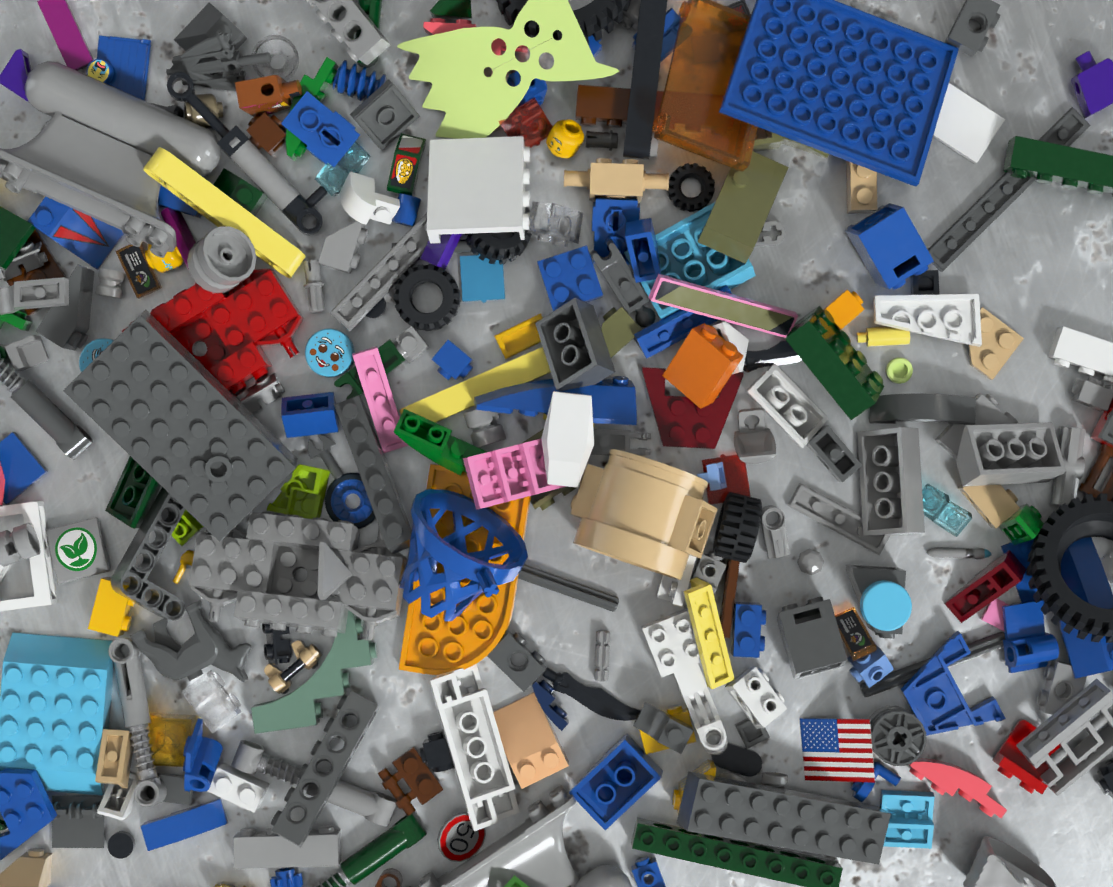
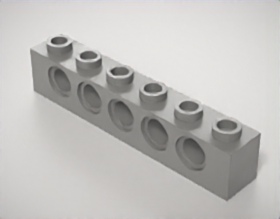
(371, 40)

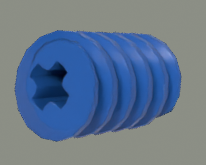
(356, 82)

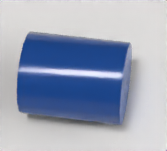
(408, 210)

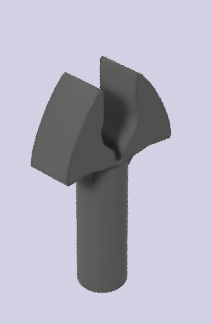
(325, 455)

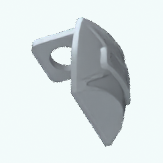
(754, 444)

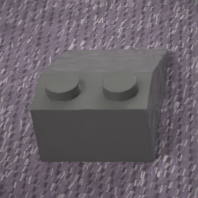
(69, 324)

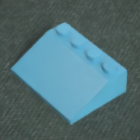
(693, 262)

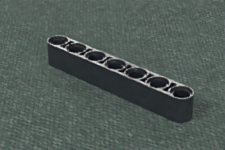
(645, 78)

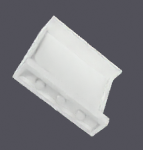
(477, 186)

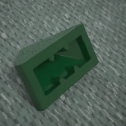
(452, 9)

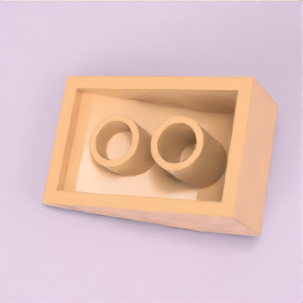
(529, 741)

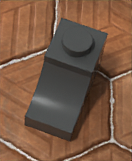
(663, 727)

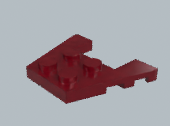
(682, 421)

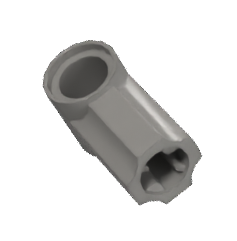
(775, 534)

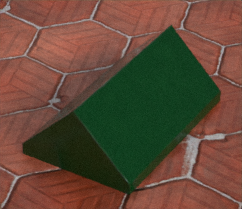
(133, 495)

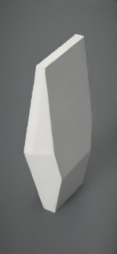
(567, 438)

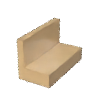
(115, 758)

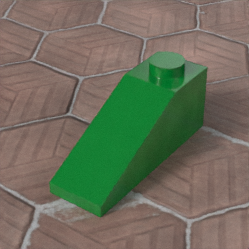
(1022, 525)

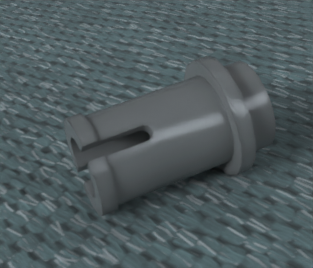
(602, 140)

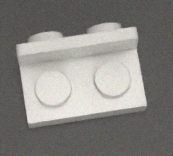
(672, 589)

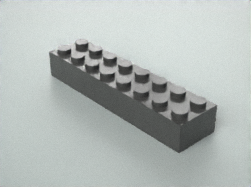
(783, 818)

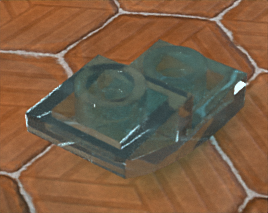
(334, 177)
(943, 511)

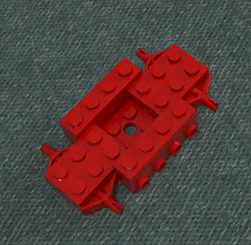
(234, 326)

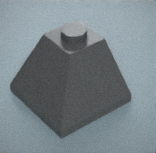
(205, 26)

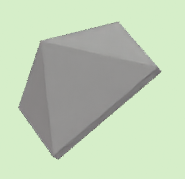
(331, 572)

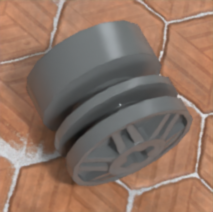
(895, 719)

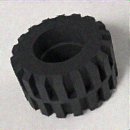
(496, 248)
(406, 287)
(737, 527)

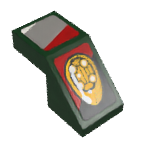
(406, 164)

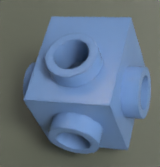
(870, 667)

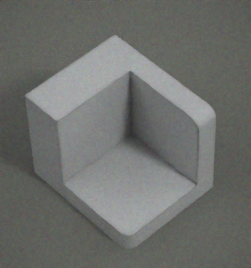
(27, 353)

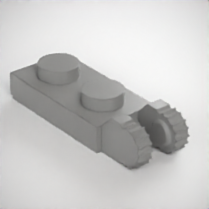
(617, 439)

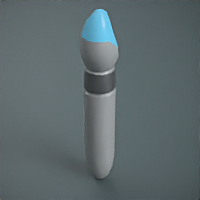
(977, 553)

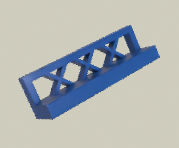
(671, 330)

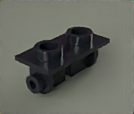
(276, 647)

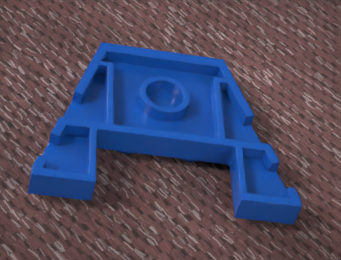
(937, 698)
(23, 807)

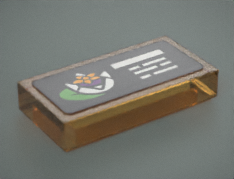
(139, 273)
(854, 634)

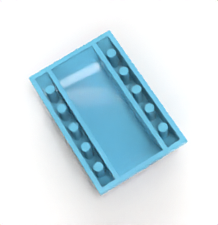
(56, 709)

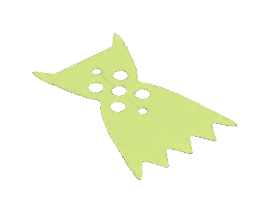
(458, 58)

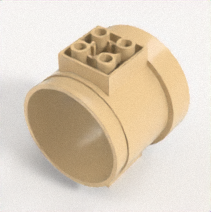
(643, 513)

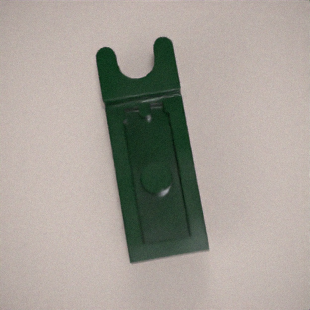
(390, 359)

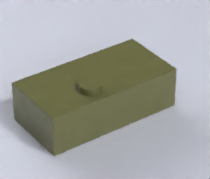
(743, 207)

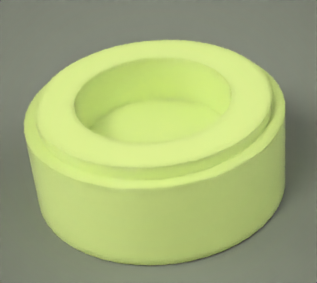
(899, 370)

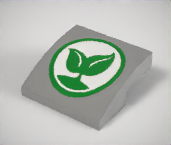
(78, 550)

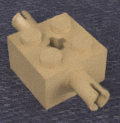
(616, 179)

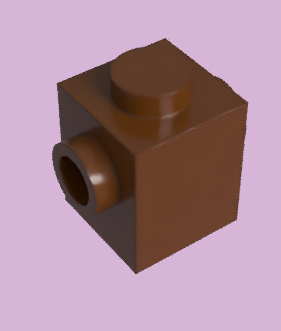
(266, 133)

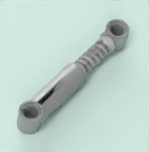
(137, 718)
(372, 805)

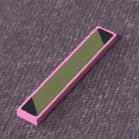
(722, 306)

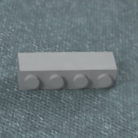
(272, 851)

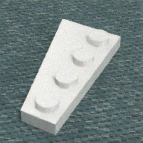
(940, 316)

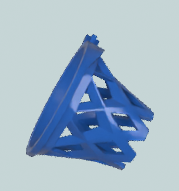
(451, 551)

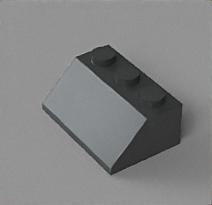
(575, 346)

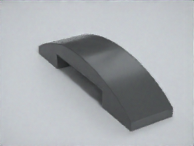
(923, 408)

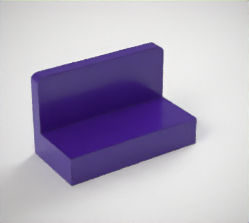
(441, 253)

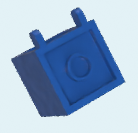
(890, 246)

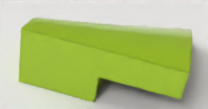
(302, 493)

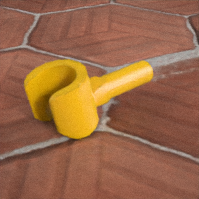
(186, 559)

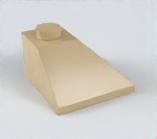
(29, 870)

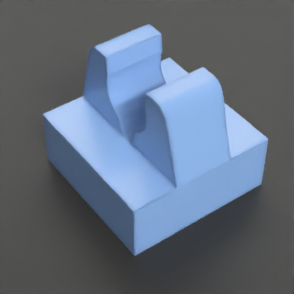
(714, 476)

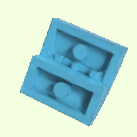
(909, 819)

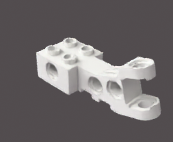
(676, 652)

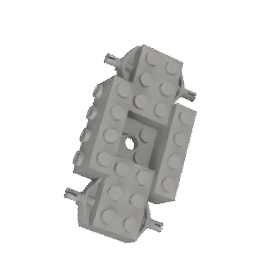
(261, 567)

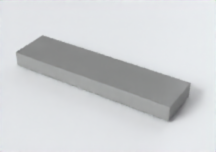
(835, 517)

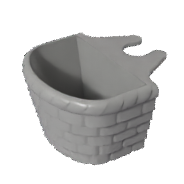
(1004, 867)

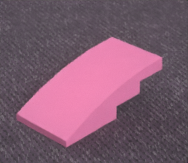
(507, 474)

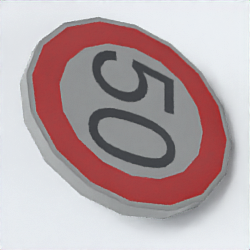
(458, 840)

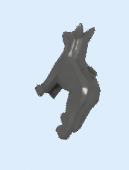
(199, 651)

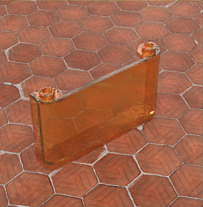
(697, 83)

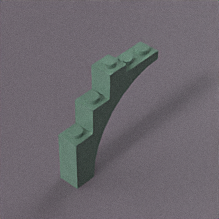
(301, 705)

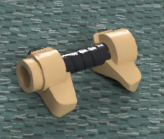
(306, 658)

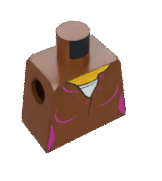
(266, 94)

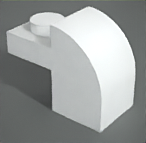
(363, 203)

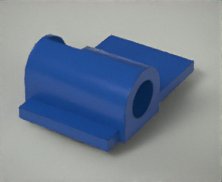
(324, 132)
(609, 223)
(1026, 626)
(200, 760)

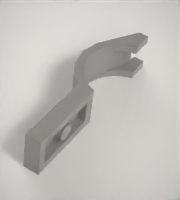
(34, 294)

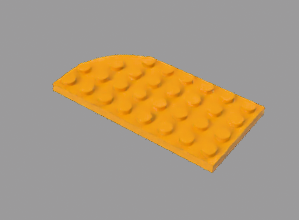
(445, 646)

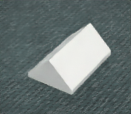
(787, 405)

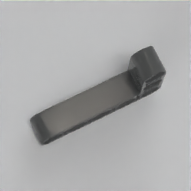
(150, 552)

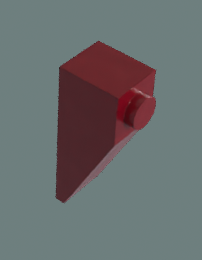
(986, 586)

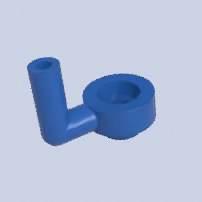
(862, 789)

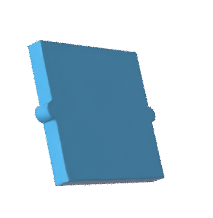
(481, 279)

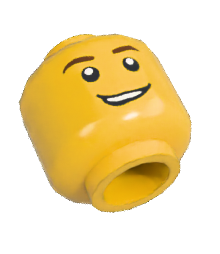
(565, 138)

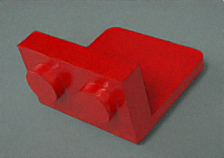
(1014, 763)

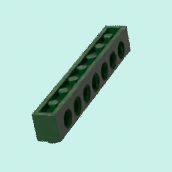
(735, 855)

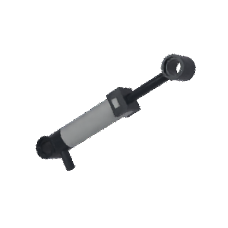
(254, 163)

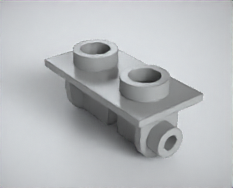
(29, 257)
(265, 388)

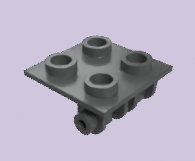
(77, 822)

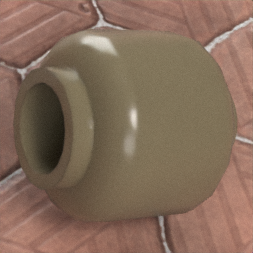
(211, 102)

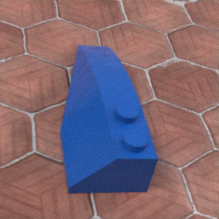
(611, 399)
(1087, 579)

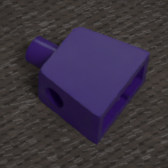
(1093, 84)

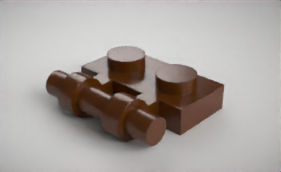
(417, 777)

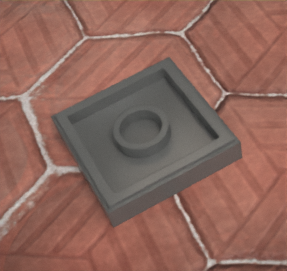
(385, 115)

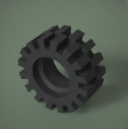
(691, 171)

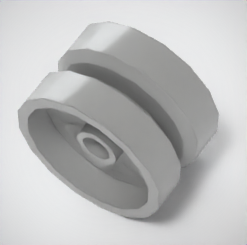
(221, 259)

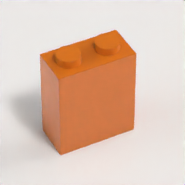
(703, 365)

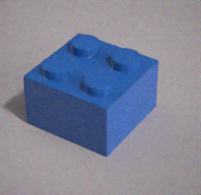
(570, 277)

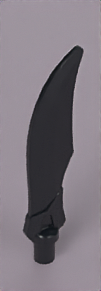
(779, 354)
(593, 698)

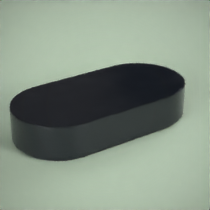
(739, 760)

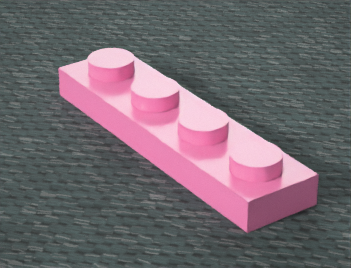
(378, 397)

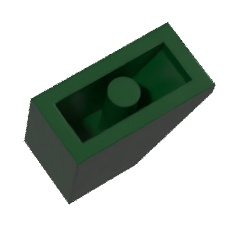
(240, 191)

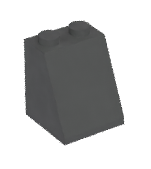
(863, 576)

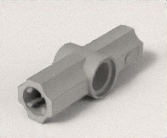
(1071, 447)

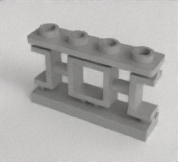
(1065, 726)

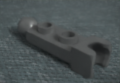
(624, 285)

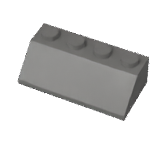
(1009, 454)
(890, 481)

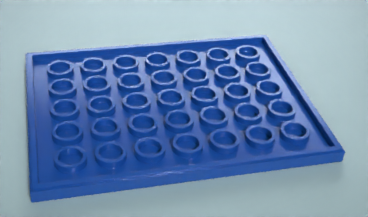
(841, 83)

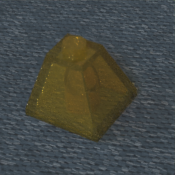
(169, 737)

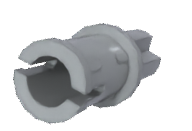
(314, 286)

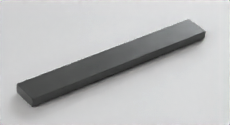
(999, 197)

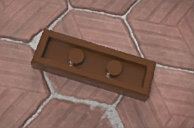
(729, 596)

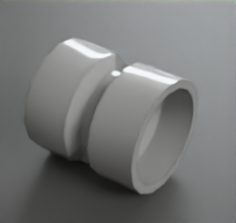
(484, 427)
(20, 543)

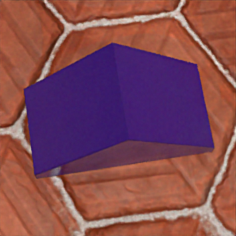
(16, 73)

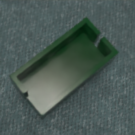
(835, 362)

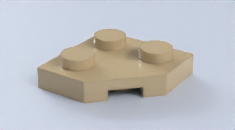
(997, 345)

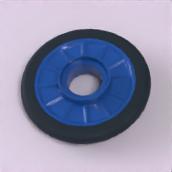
(336, 501)

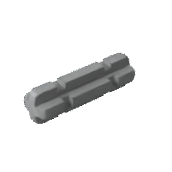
(602, 655)

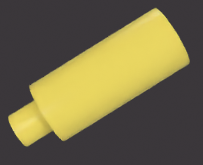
(883, 336)

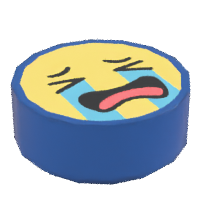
(100, 70)

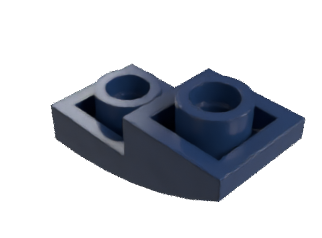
(545, 697)

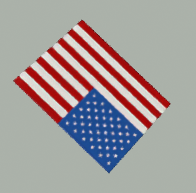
(837, 750)

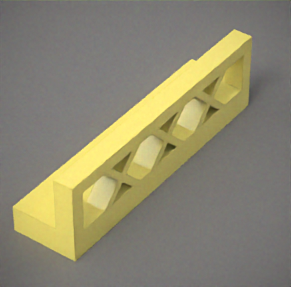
(708, 633)

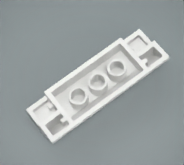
(475, 746)

